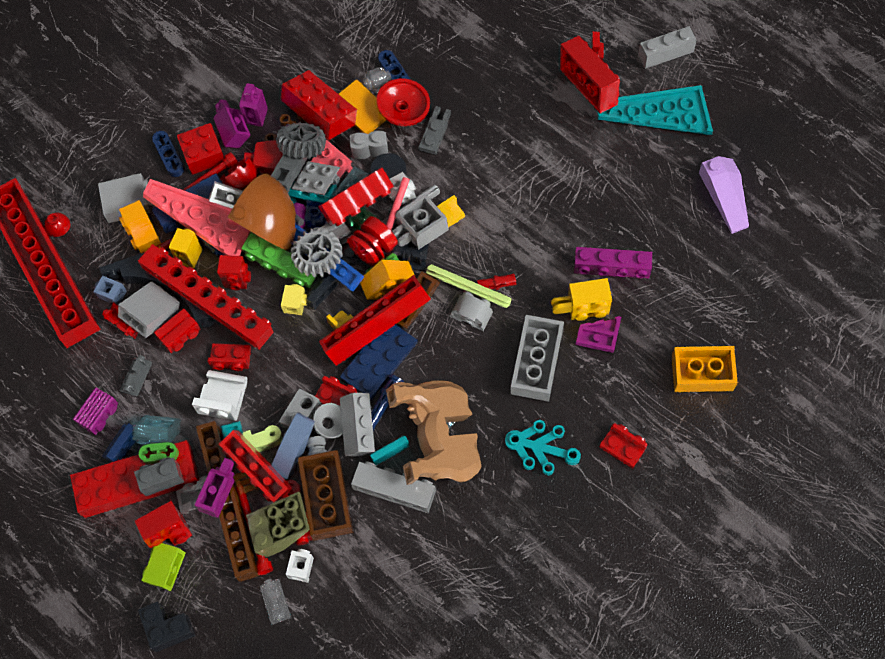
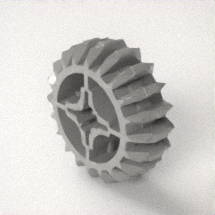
(318, 257)

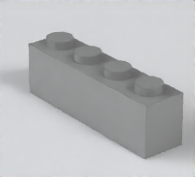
(393, 487)

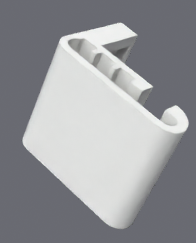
(221, 395)

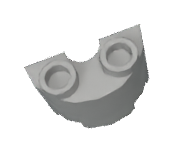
(472, 310)
(188, 495)

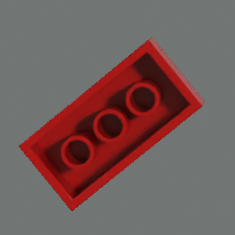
(589, 74)
(318, 104)

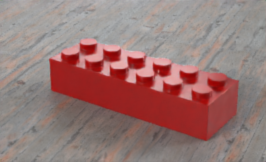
(116, 484)

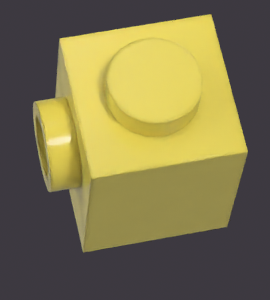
(294, 299)

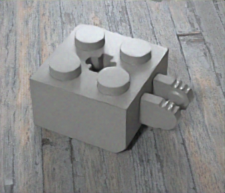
(420, 222)

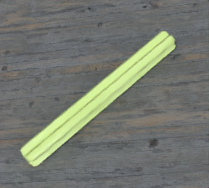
(468, 286)

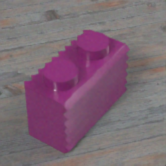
(95, 411)

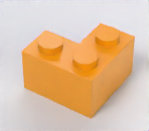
(138, 224)
(385, 277)

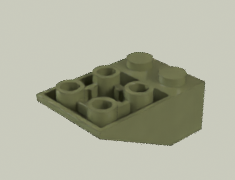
(278, 525)

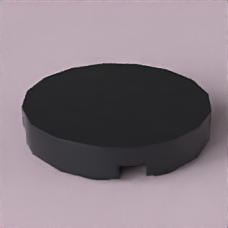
(391, 164)

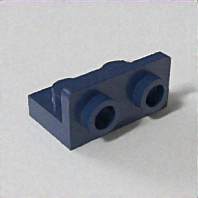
(120, 444)

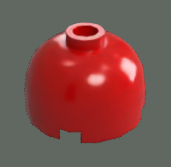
(240, 174)

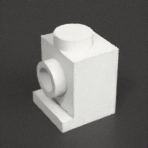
(296, 558)

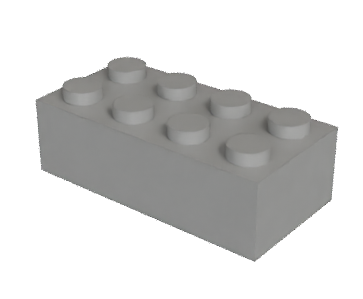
(537, 358)

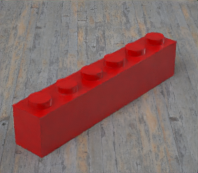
(374, 320)

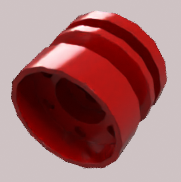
(372, 241)

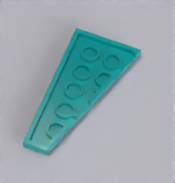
(669, 109)

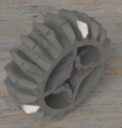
(301, 140)

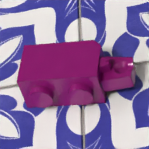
(253, 105)
(230, 125)
(216, 489)

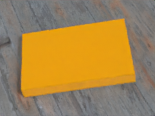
(364, 101)

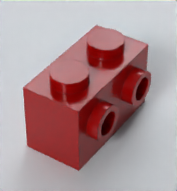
(233, 272)

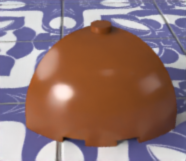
(266, 211)

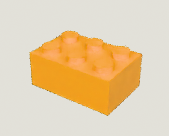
(704, 369)

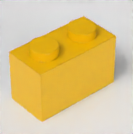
(186, 247)

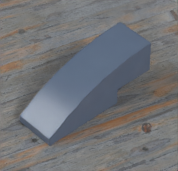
(293, 445)

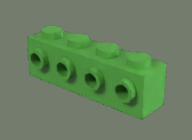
(274, 258)

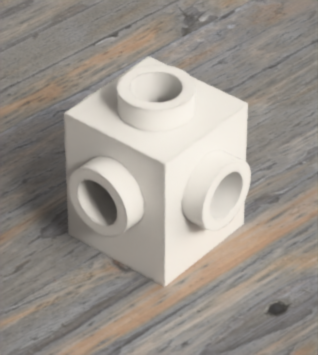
(409, 194)

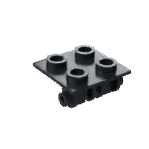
(410, 253)

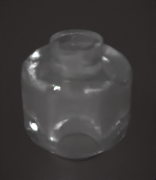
(376, 79)

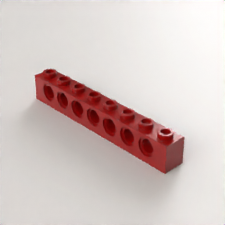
(255, 336)

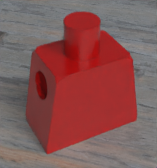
(265, 157)

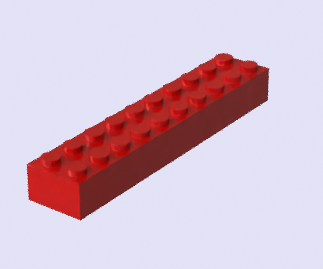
(44, 266)

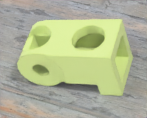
(265, 439)

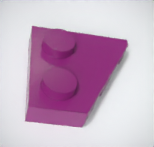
(599, 335)

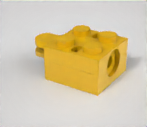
(585, 300)

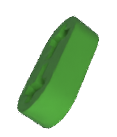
(157, 448)

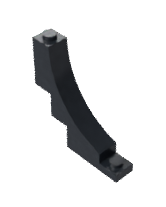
(134, 274)

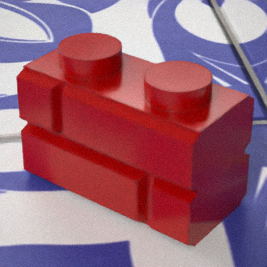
(177, 331)

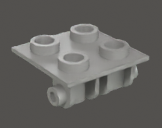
(316, 178)

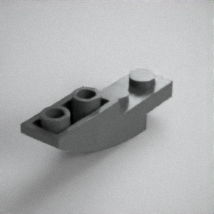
(288, 170)

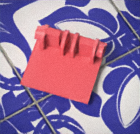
(334, 157)

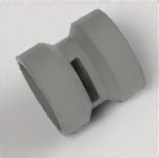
(316, 445)

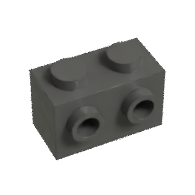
(159, 476)

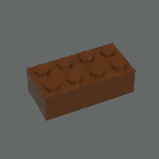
(325, 495)

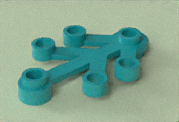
(539, 446)

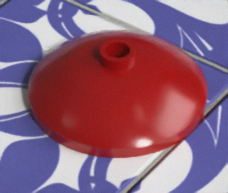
(406, 95)

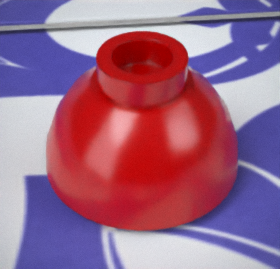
(57, 224)

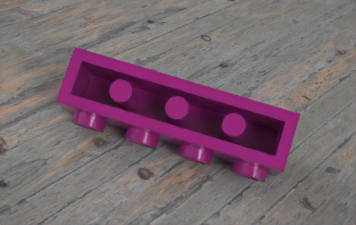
(613, 262)

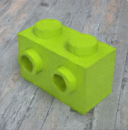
(163, 566)

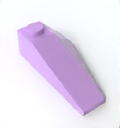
(726, 190)

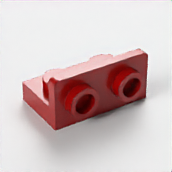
(230, 356)
(333, 390)
(624, 445)

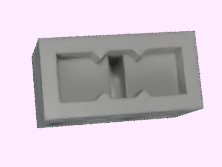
(296, 405)

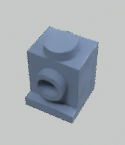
(115, 289)

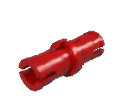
(498, 282)

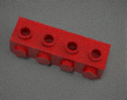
(252, 463)

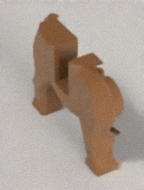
(431, 407)

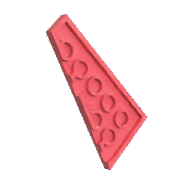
(200, 215)

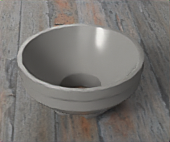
(332, 412)

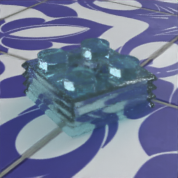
(156, 429)

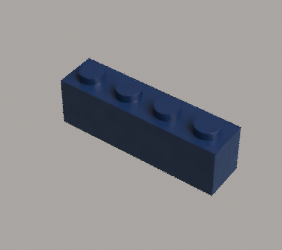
(201, 189)

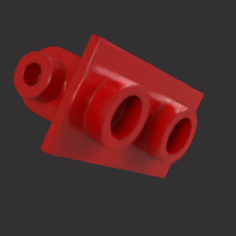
(112, 316)

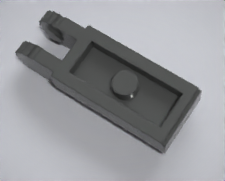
(434, 132)

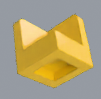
(451, 210)
(338, 320)

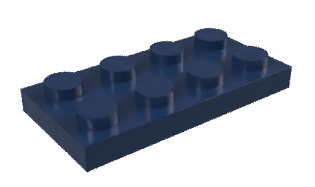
(378, 360)

